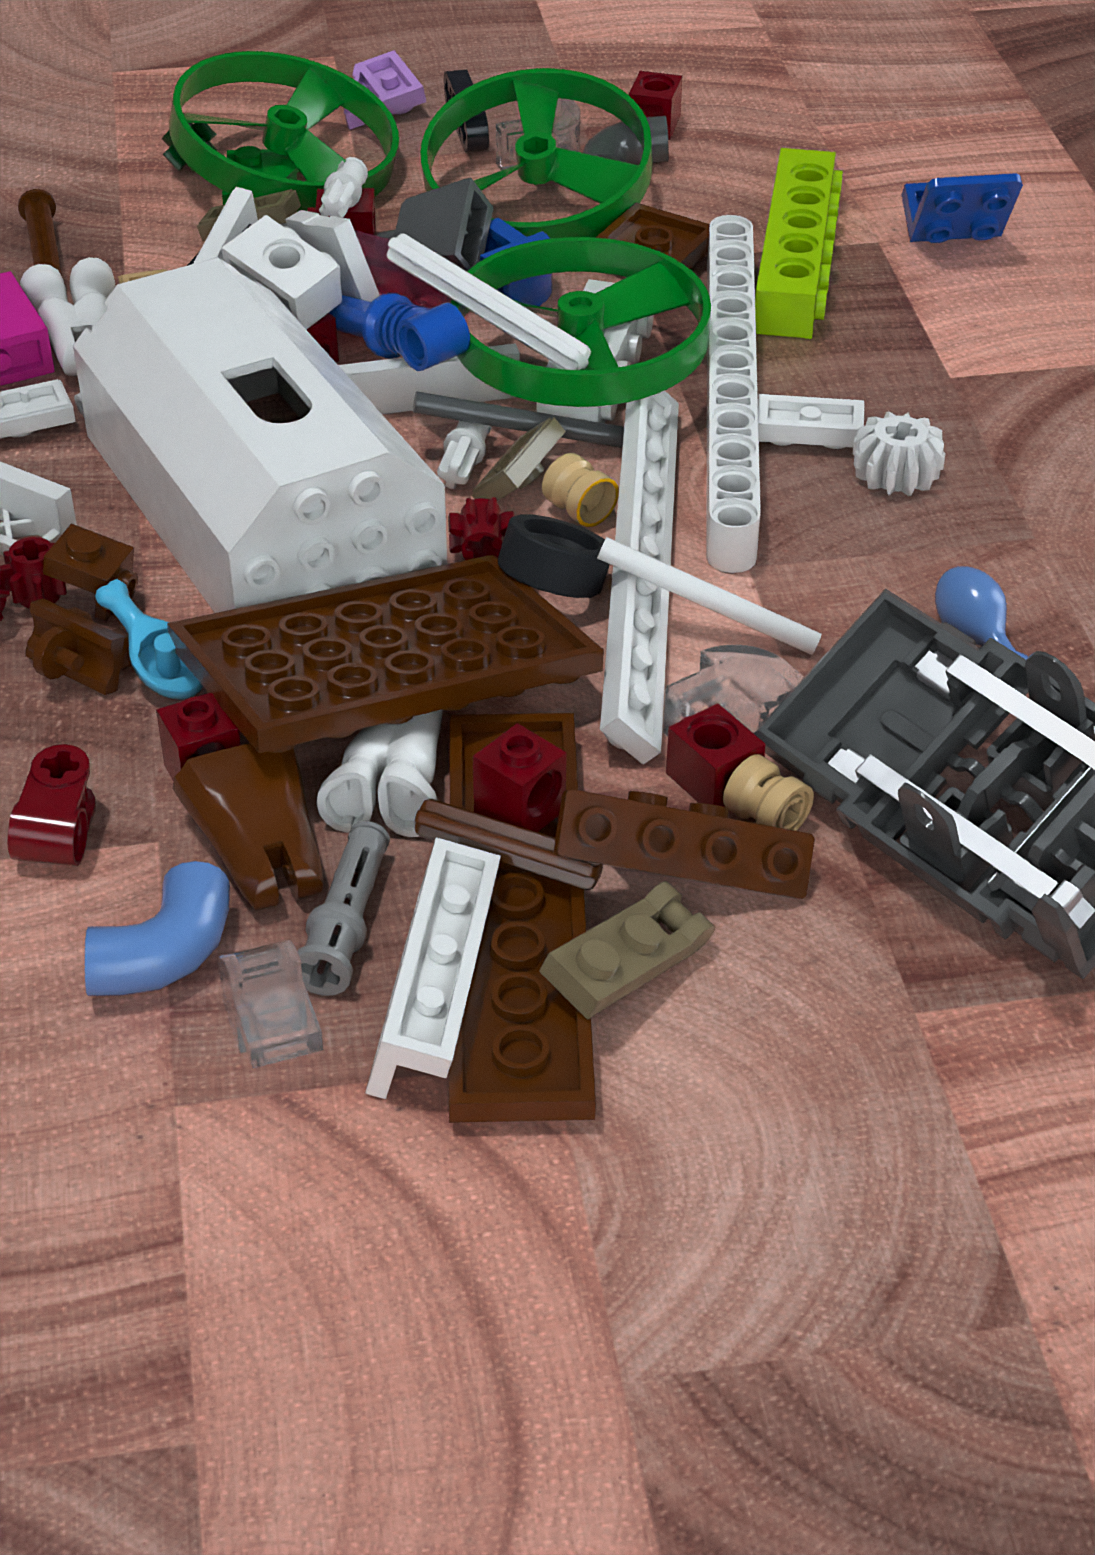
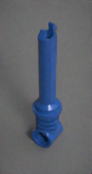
(399, 328)

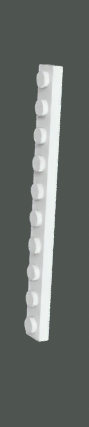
(639, 608)

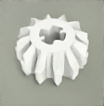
(898, 453)

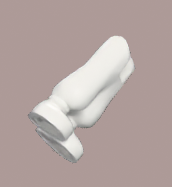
(89, 286)
(387, 756)

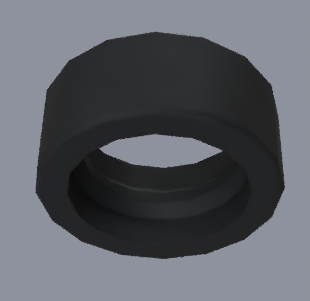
(553, 556)

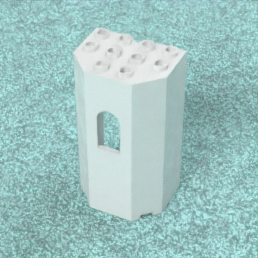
(240, 499)

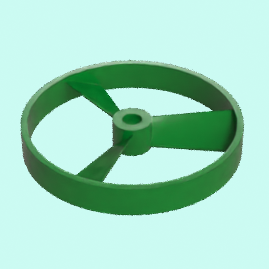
(537, 91)
(286, 127)
(651, 287)

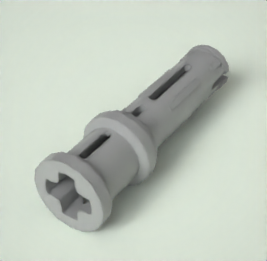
(361, 855)

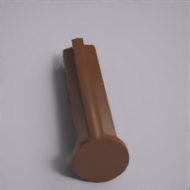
(38, 209)

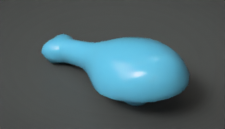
(149, 645)

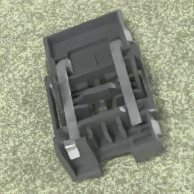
(897, 710)

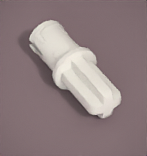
(343, 187)
(463, 450)

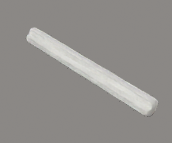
(488, 303)

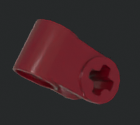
(53, 809)

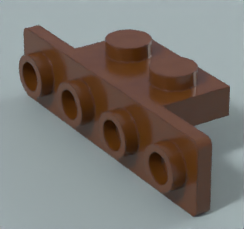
(682, 843)

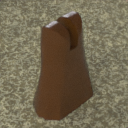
(254, 818)

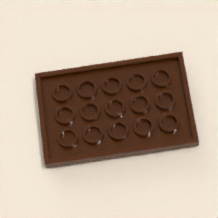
(380, 652)

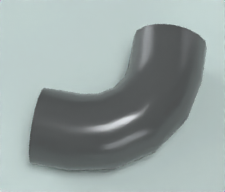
(621, 144)

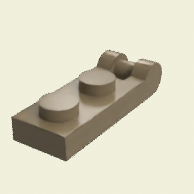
(626, 951)

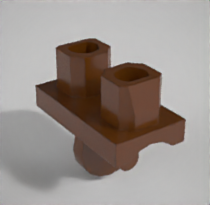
(76, 647)

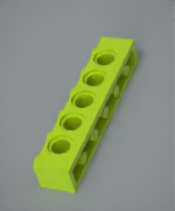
(798, 244)

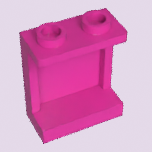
(23, 335)

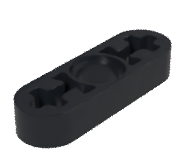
(475, 131)

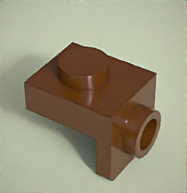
(90, 562)

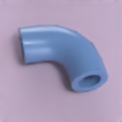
(166, 946)

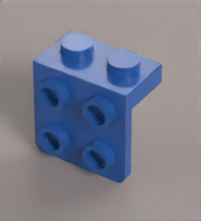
(960, 207)

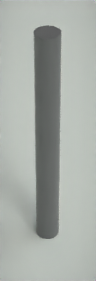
(515, 418)

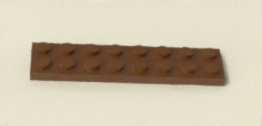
(519, 1039)

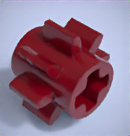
(478, 528)
(24, 572)

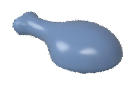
(973, 605)

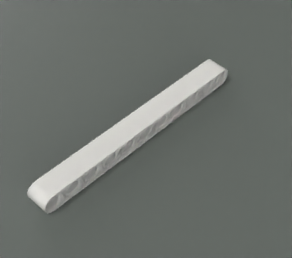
(732, 399)

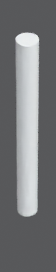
(709, 596)

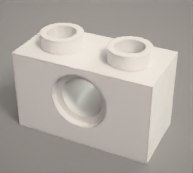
(289, 267)

